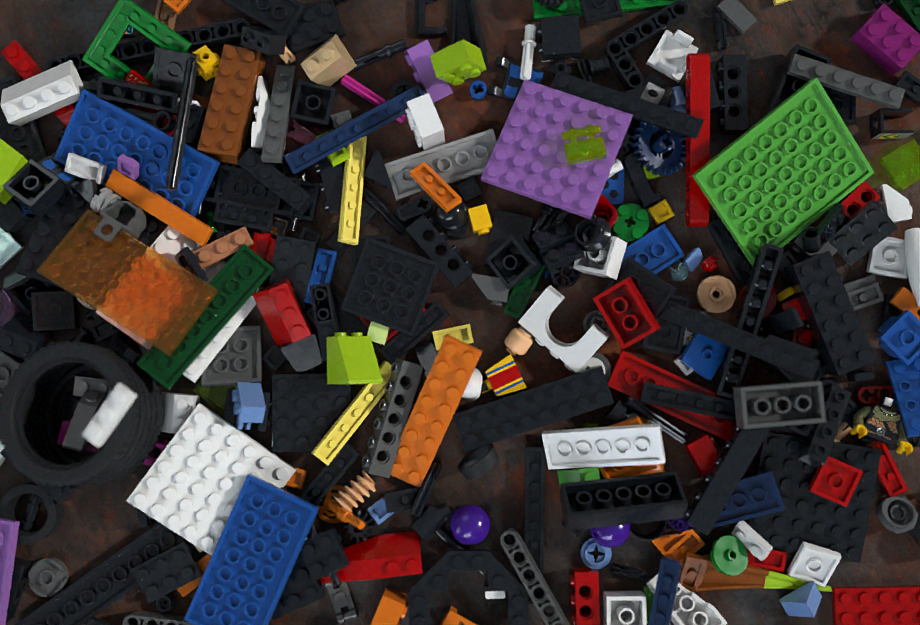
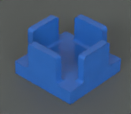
(901, 337)

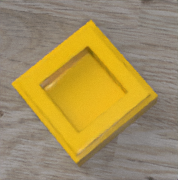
(661, 212)

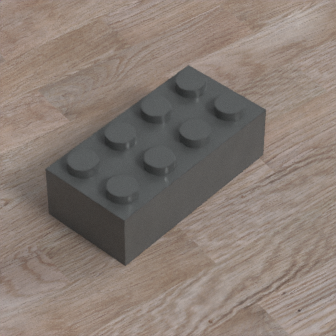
(779, 404)

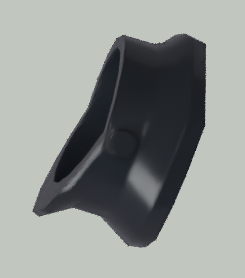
(593, 233)

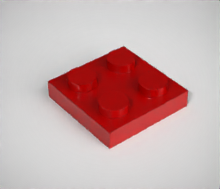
(835, 481)

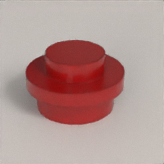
(710, 263)

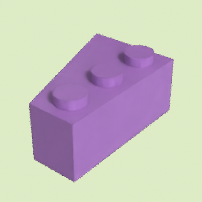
(419, 59)

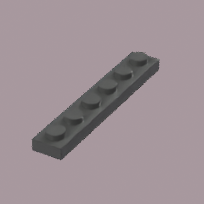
(846, 81)
(279, 114)

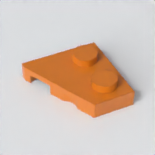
(677, 543)

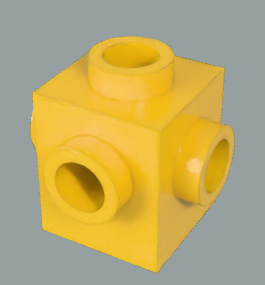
(207, 62)

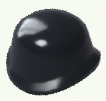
(454, 218)

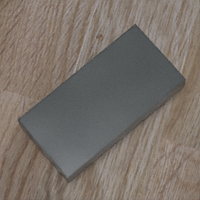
(737, 14)

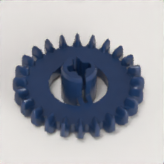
(664, 142)

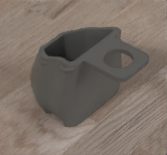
(122, 216)

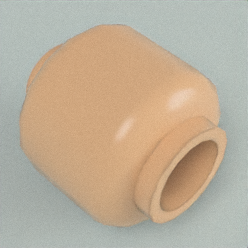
(518, 341)

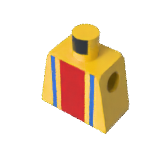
(503, 378)

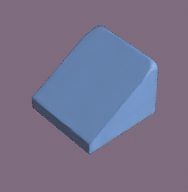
(693, 259)

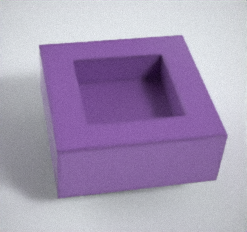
(128, 167)

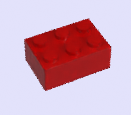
(626, 313)

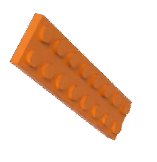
(434, 409)

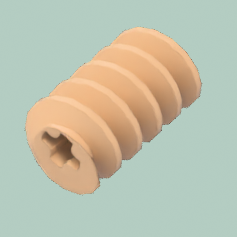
(356, 491)

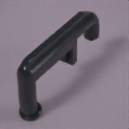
(420, 21)

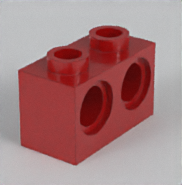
(854, 201)

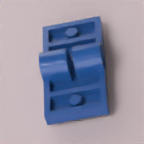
(906, 393)

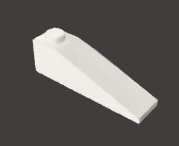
(261, 115)
(690, 608)

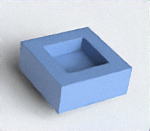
(378, 511)

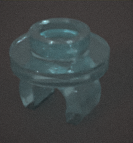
(680, 273)

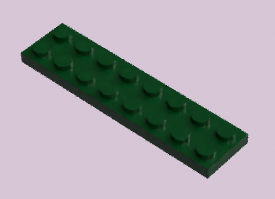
(235, 286)

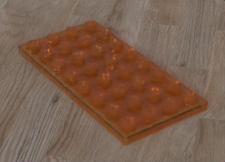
(128, 283)

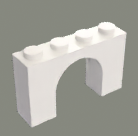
(537, 323)

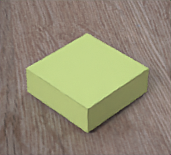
(378, 333)

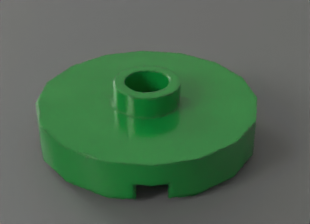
(721, 555)

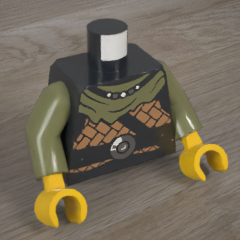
(881, 425)

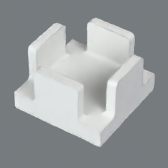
(671, 54)

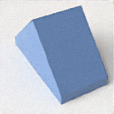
(802, 601)

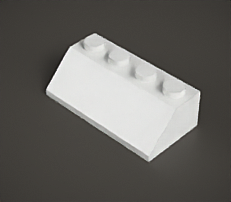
(41, 94)

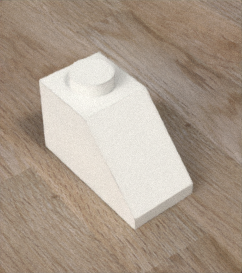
(894, 204)

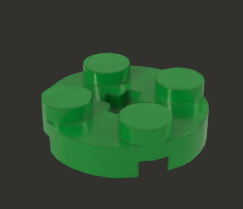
(639, 217)

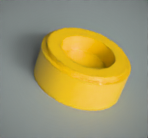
(784, 294)

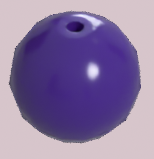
(470, 524)
(611, 535)

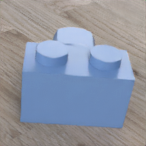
(248, 404)

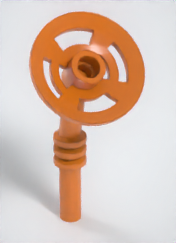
(341, 514)

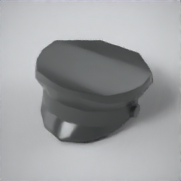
(897, 514)

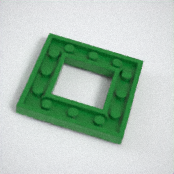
(122, 16)

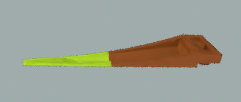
(700, 575)

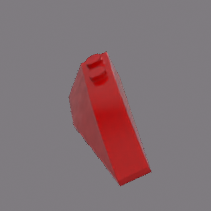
(382, 557)

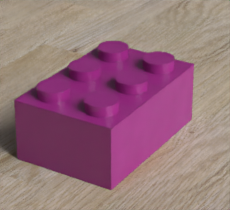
(887, 39)

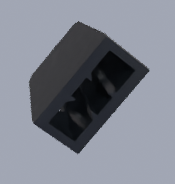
(304, 354)

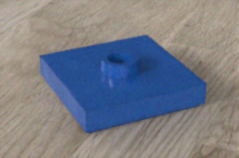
(703, 355)

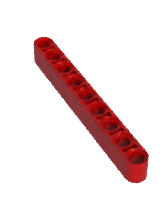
(697, 150)

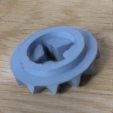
(588, 559)

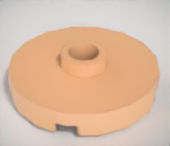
(725, 290)

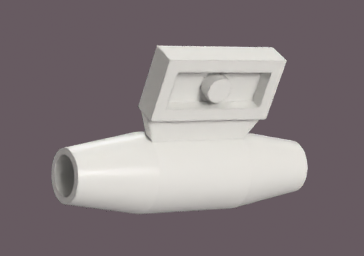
(912, 260)

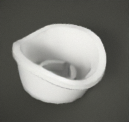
(473, 387)

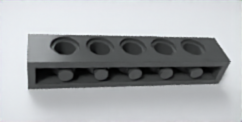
(389, 446)

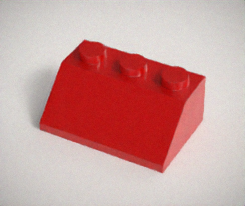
(282, 313)

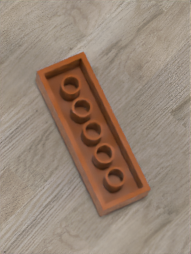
(231, 104)

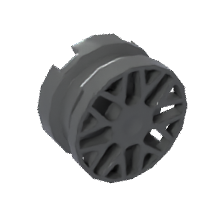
(595, 317)

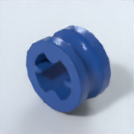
(476, 84)

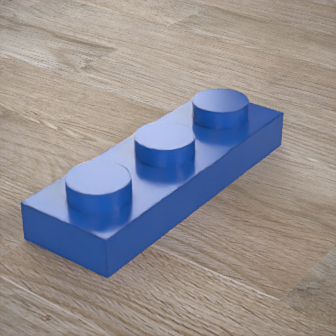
(322, 270)

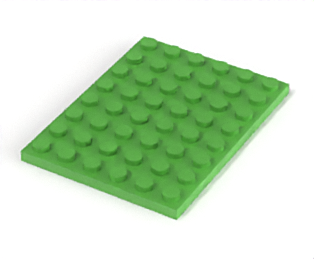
(784, 171)

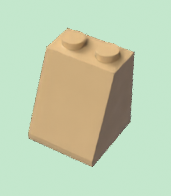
(328, 62)

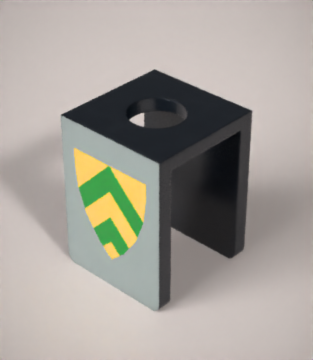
(882, 113)

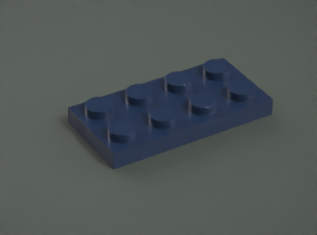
(752, 498)

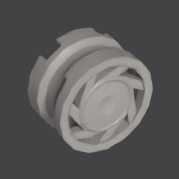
(104, 200)

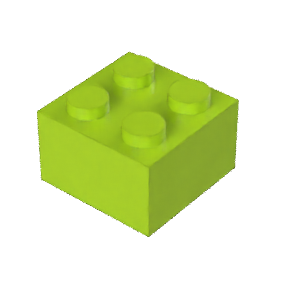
(458, 62)

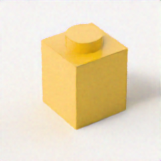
(480, 219)

